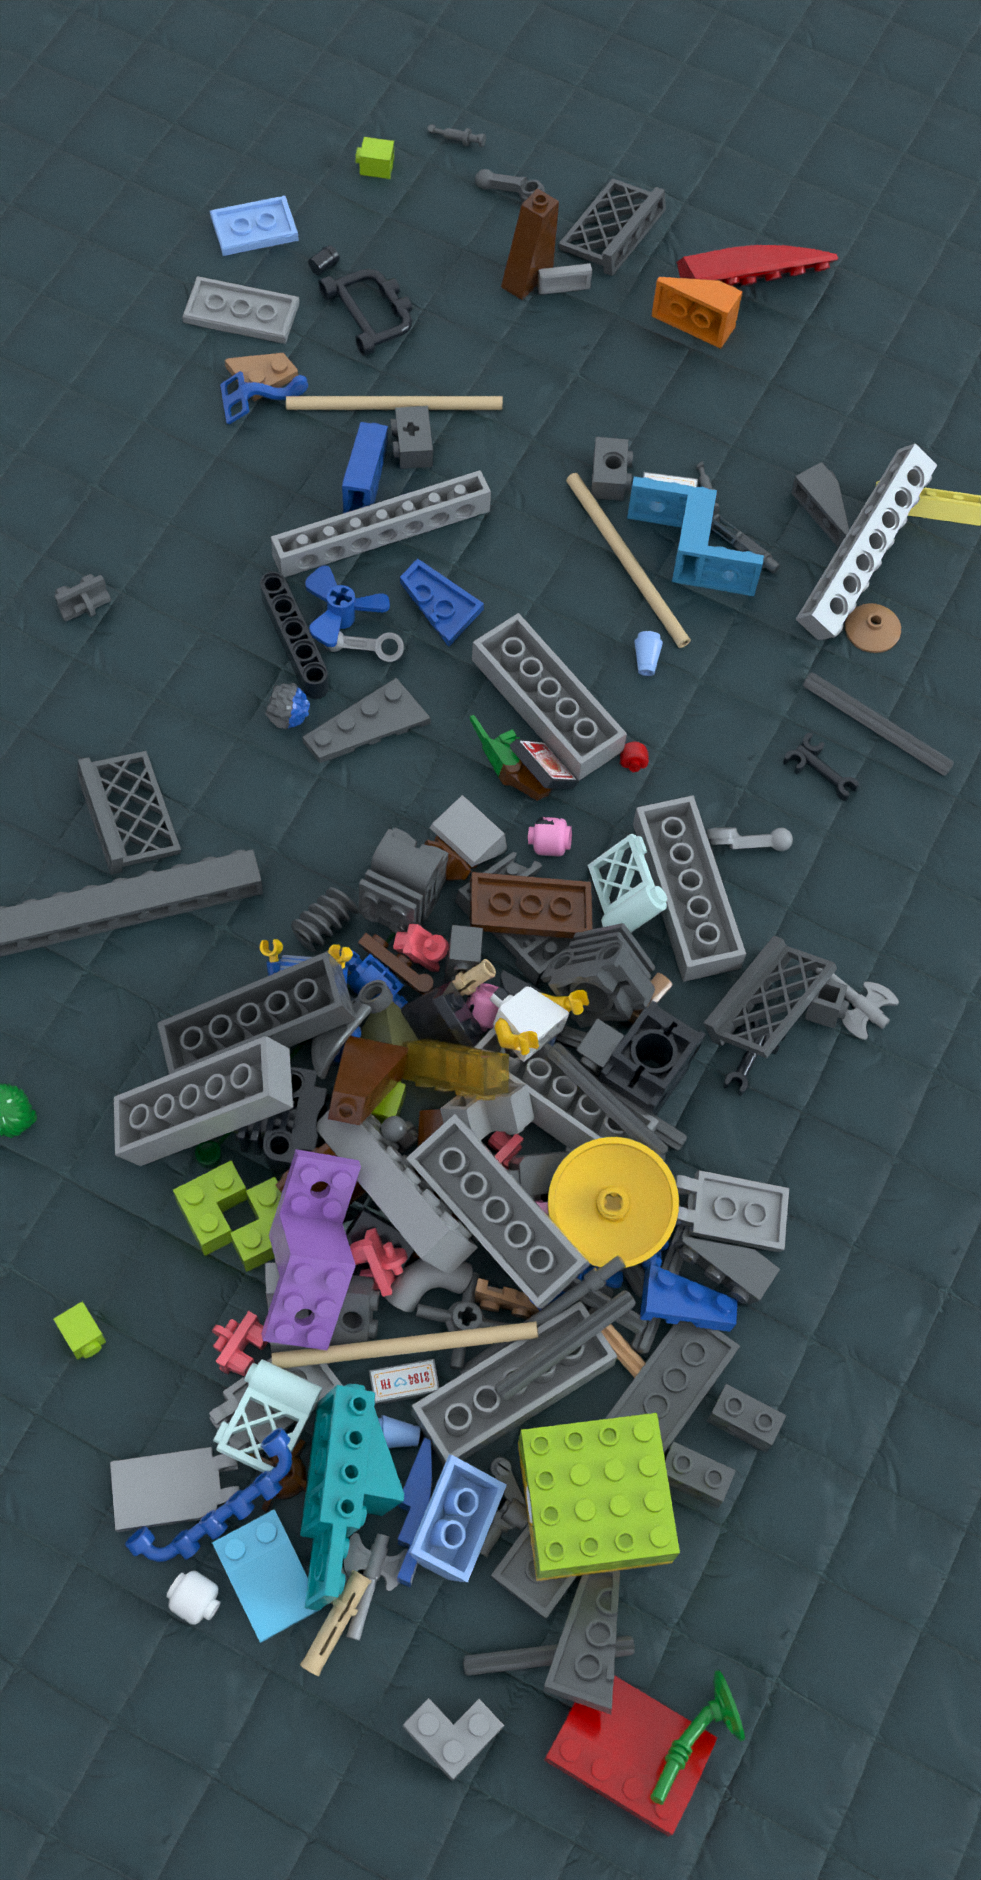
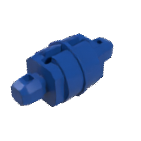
(370, 970)

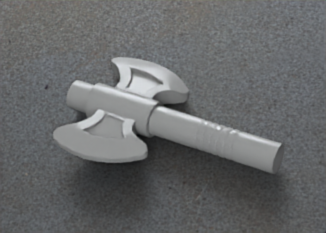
(866, 1007)
(374, 1564)

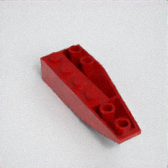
(753, 262)

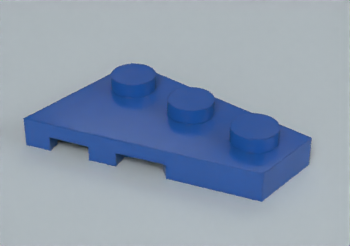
(440, 600)
(683, 1300)

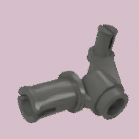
(513, 1509)

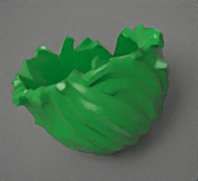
(14, 1111)

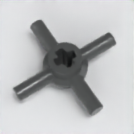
(452, 1318)

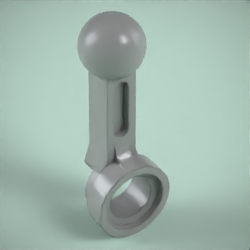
(369, 644)
(779, 839)

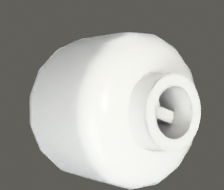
(193, 1597)

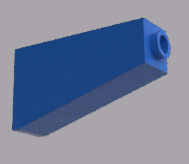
(365, 466)

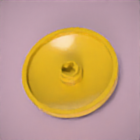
(614, 1200)

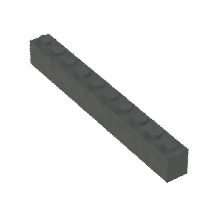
(128, 901)

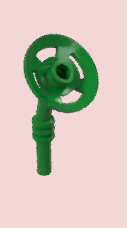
(720, 1709)

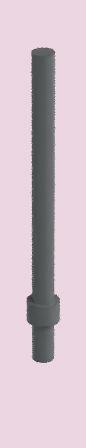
(593, 1281)

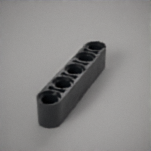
(294, 646)

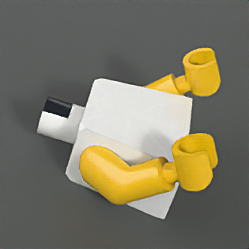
(532, 1018)

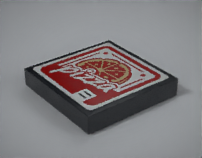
(544, 764)

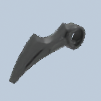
(329, 1043)

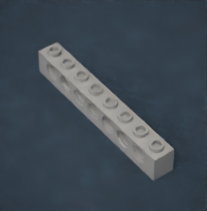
(381, 523)
(866, 542)

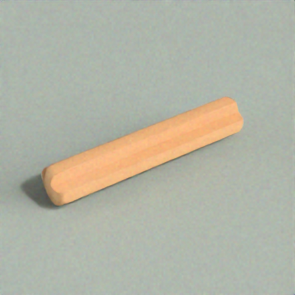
(623, 1350)

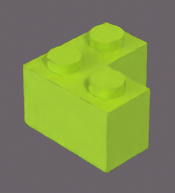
(205, 1200)
(253, 1239)

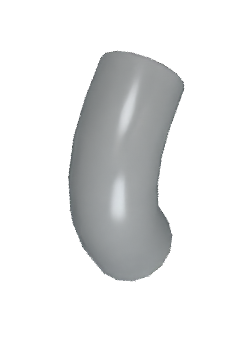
(422, 1277)

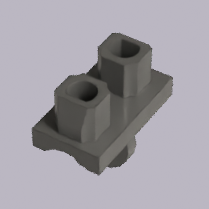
(82, 597)

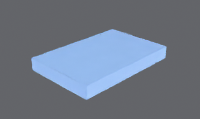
(254, 225)

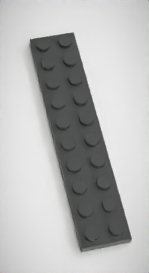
(669, 1385)

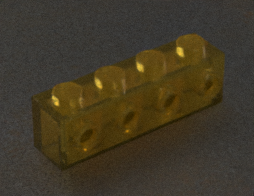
(457, 1068)

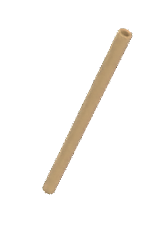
(393, 402)
(628, 560)
(406, 1345)

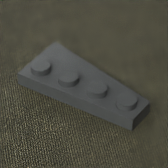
(374, 717)
(586, 1650)

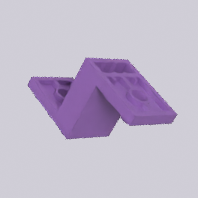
(311, 1250)

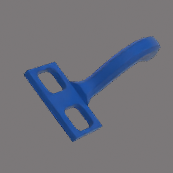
(248, 389)

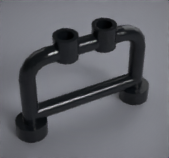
(388, 289)

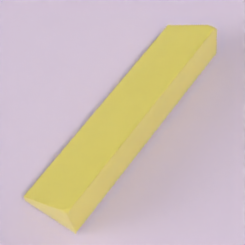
(948, 506)

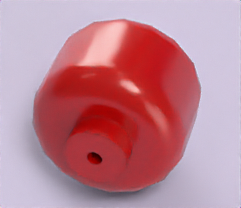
(634, 756)

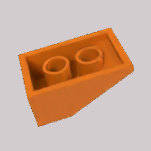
(698, 307)

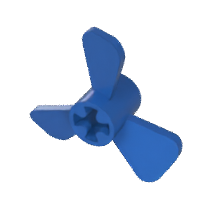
(340, 605)

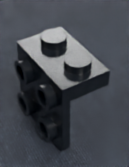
(443, 1017)

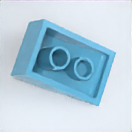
(265, 1575)

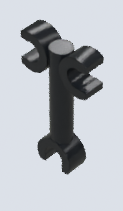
(808, 754)
(747, 1061)

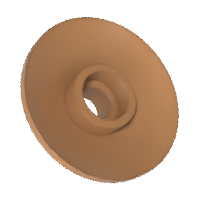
(869, 636)

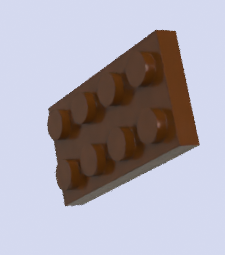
(530, 905)

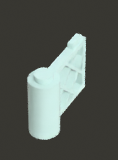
(637, 904)
(276, 1391)

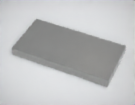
(241, 310)

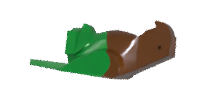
(507, 765)

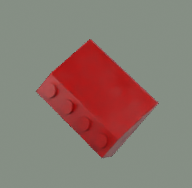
(626, 1753)

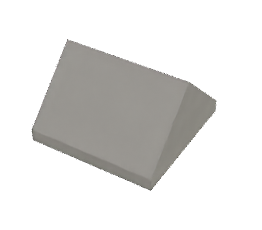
(469, 832)

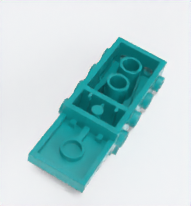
(346, 1481)

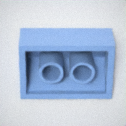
(457, 1520)

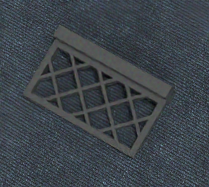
(630, 231)
(105, 822)
(752, 988)

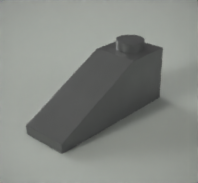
(821, 497)

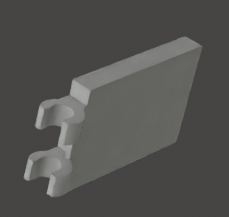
(734, 1210)
(317, 1374)
(168, 1488)

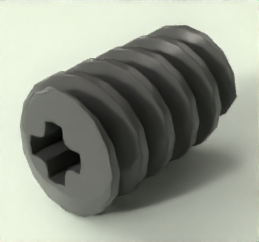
(323, 916)

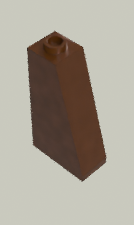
(532, 244)
(365, 1078)

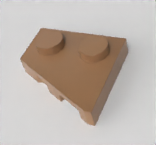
(267, 369)
(506, 1298)

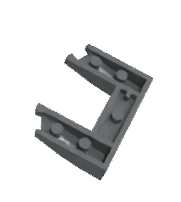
(531, 951)

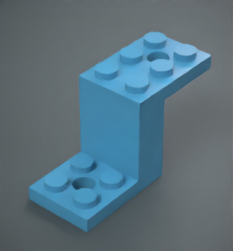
(692, 511)

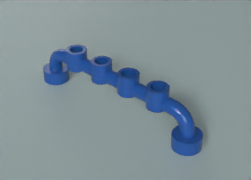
(213, 1522)

